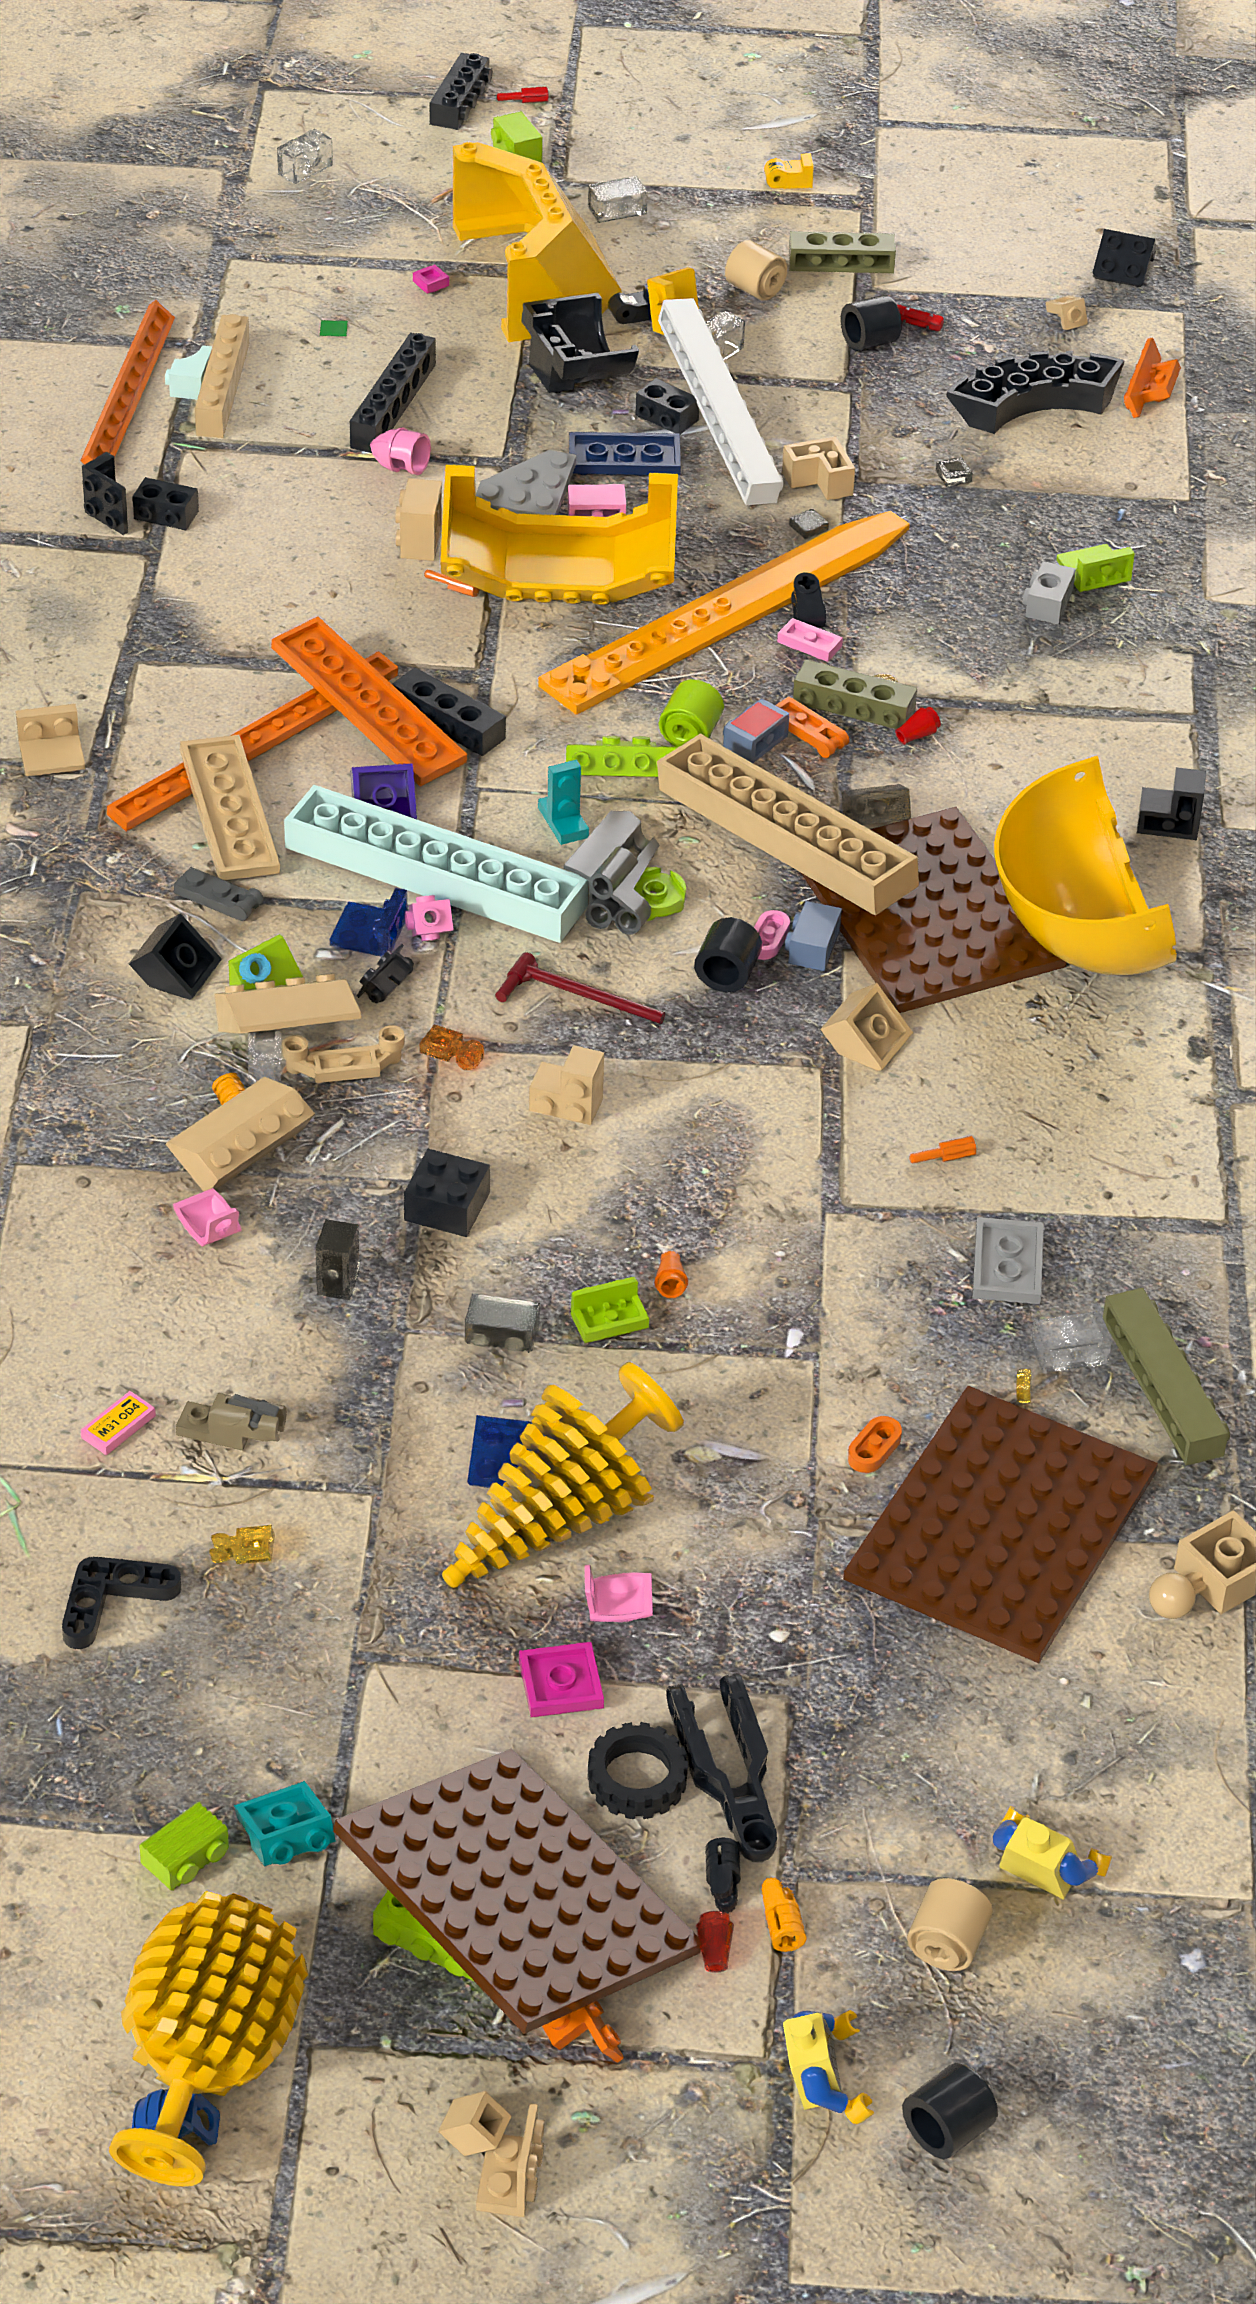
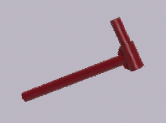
(527, 969)

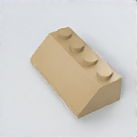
(285, 1005)
(240, 1132)

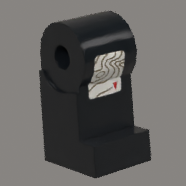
(630, 307)

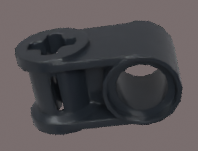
(808, 601)

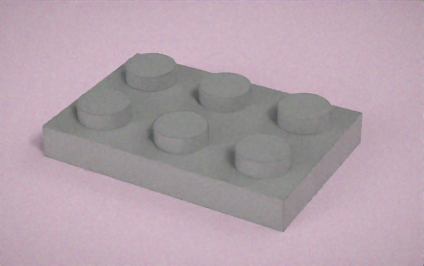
(1008, 1260)

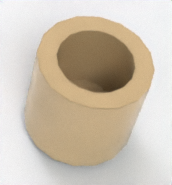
(756, 270)
(949, 1924)

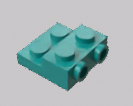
(286, 1824)

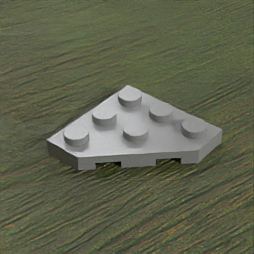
(531, 486)

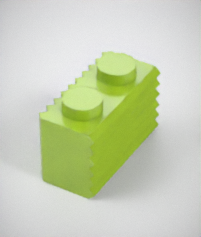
(185, 1846)

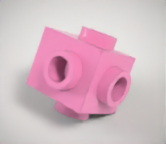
(440, 917)

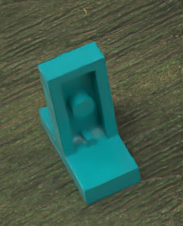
(562, 804)

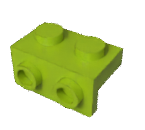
(608, 1310)

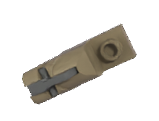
(232, 1421)

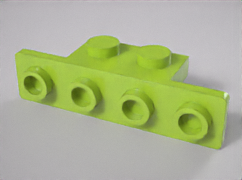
(618, 757)

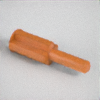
(452, 583)
(947, 1150)

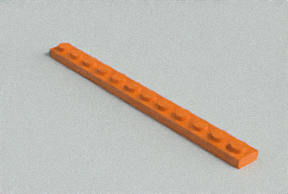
(255, 738)

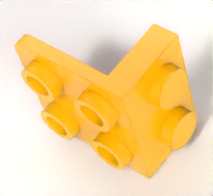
(670, 286)

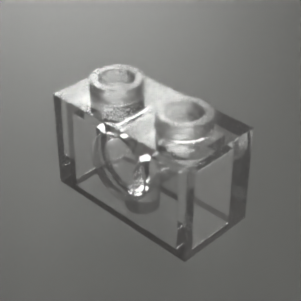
(304, 156)

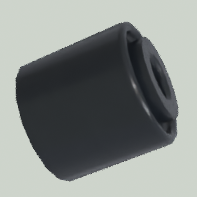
(871, 322)
(728, 954)
(950, 2110)

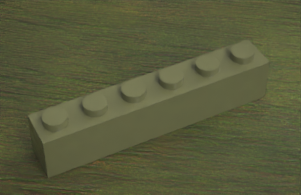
(1165, 1376)

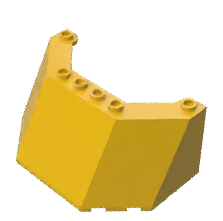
(515, 194)
(558, 554)

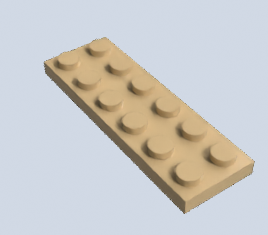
(229, 807)

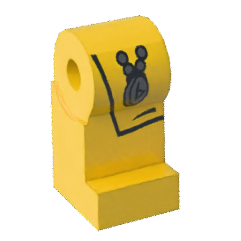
(790, 173)

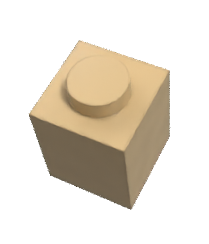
(474, 2123)

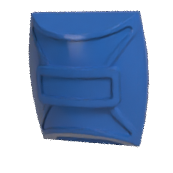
(149, 2108)

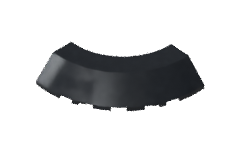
(1034, 384)

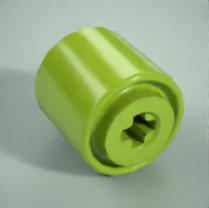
(690, 712)

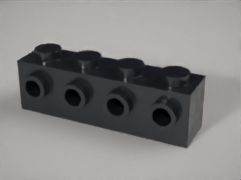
(460, 91)

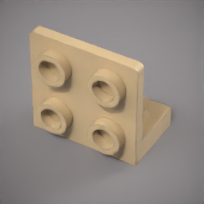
(49, 740)
(511, 2170)

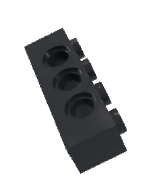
(454, 712)

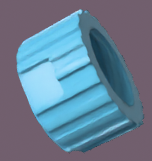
(264, 968)

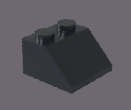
(175, 959)

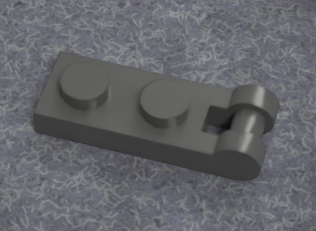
(218, 894)

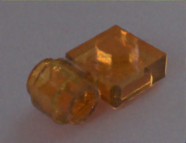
(446, 1043)

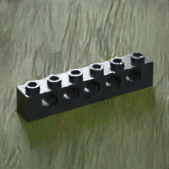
(393, 390)

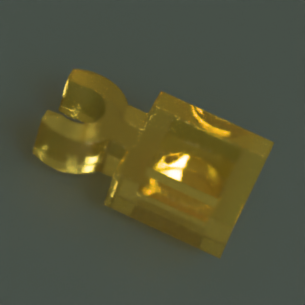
(248, 1545)

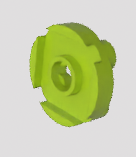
(669, 891)

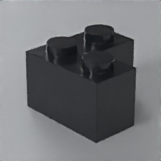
(1174, 811)

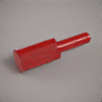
(527, 95)

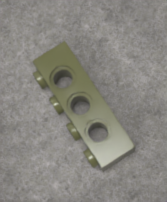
(842, 252)
(854, 694)

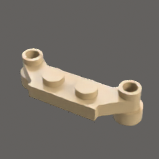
(345, 1062)

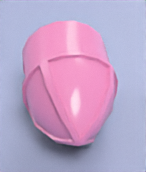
(402, 450)

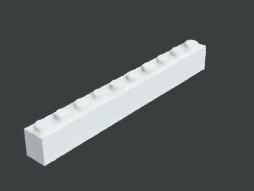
(720, 402)

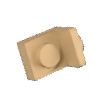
(1070, 309)

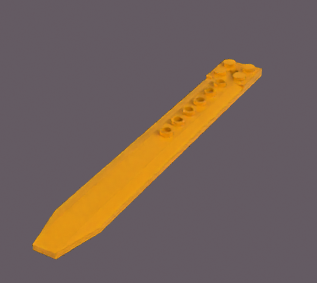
(719, 613)

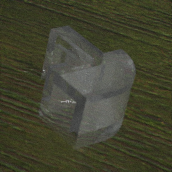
(264, 1056)

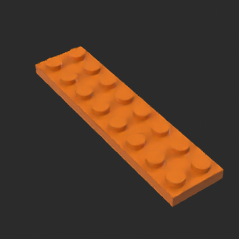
(368, 700)

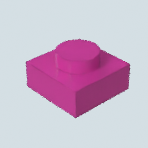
(431, 279)

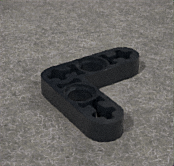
(99, 1587)

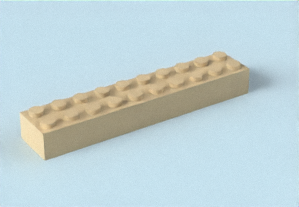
(788, 824)

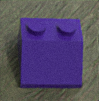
(386, 787)

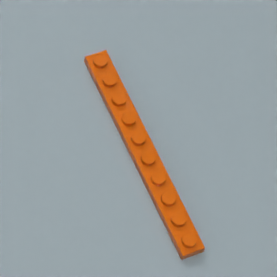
(130, 383)

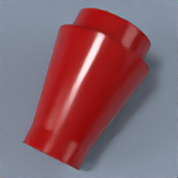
(919, 725)

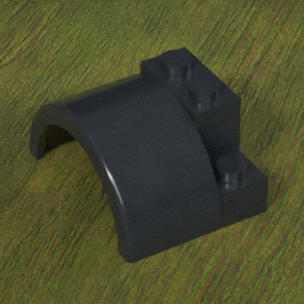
(571, 343)

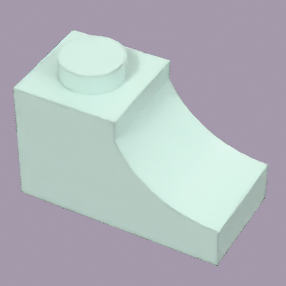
(187, 374)

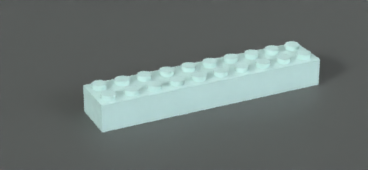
(436, 863)

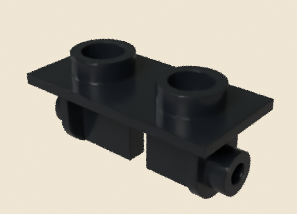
(377, 982)

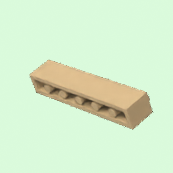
(222, 376)

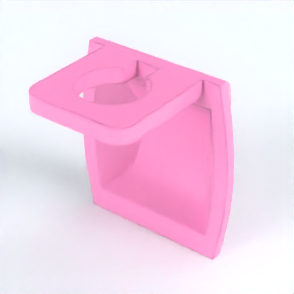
(207, 1217)
(618, 1596)

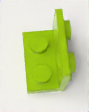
(1099, 566)

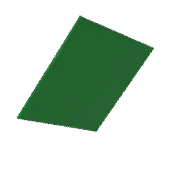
(333, 328)

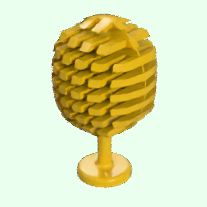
(207, 2014)

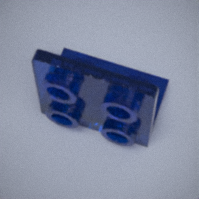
(370, 927)
(491, 1448)

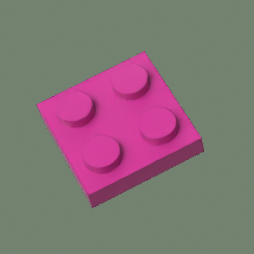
(561, 1679)

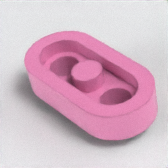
(773, 930)

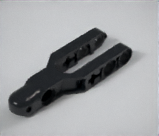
(742, 1806)

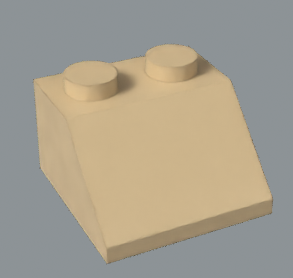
(867, 1028)

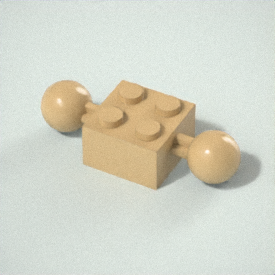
(1211, 1562)

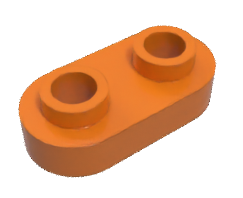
(869, 1450)

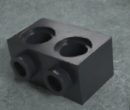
(667, 406)
(165, 503)

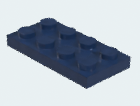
(625, 453)

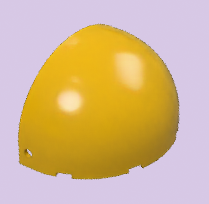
(1075, 879)

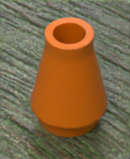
(671, 1277)

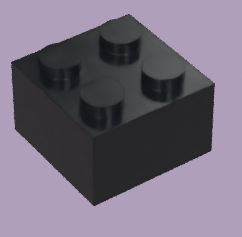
(447, 1192)

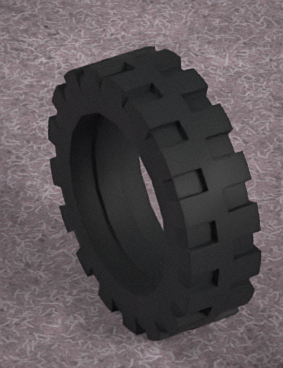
(633, 1801)

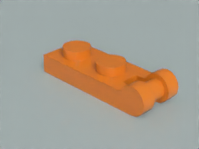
(814, 728)

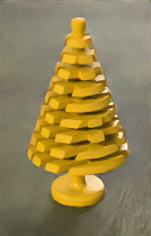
(566, 1470)

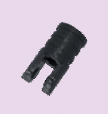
(723, 1872)

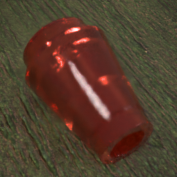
(715, 1936)

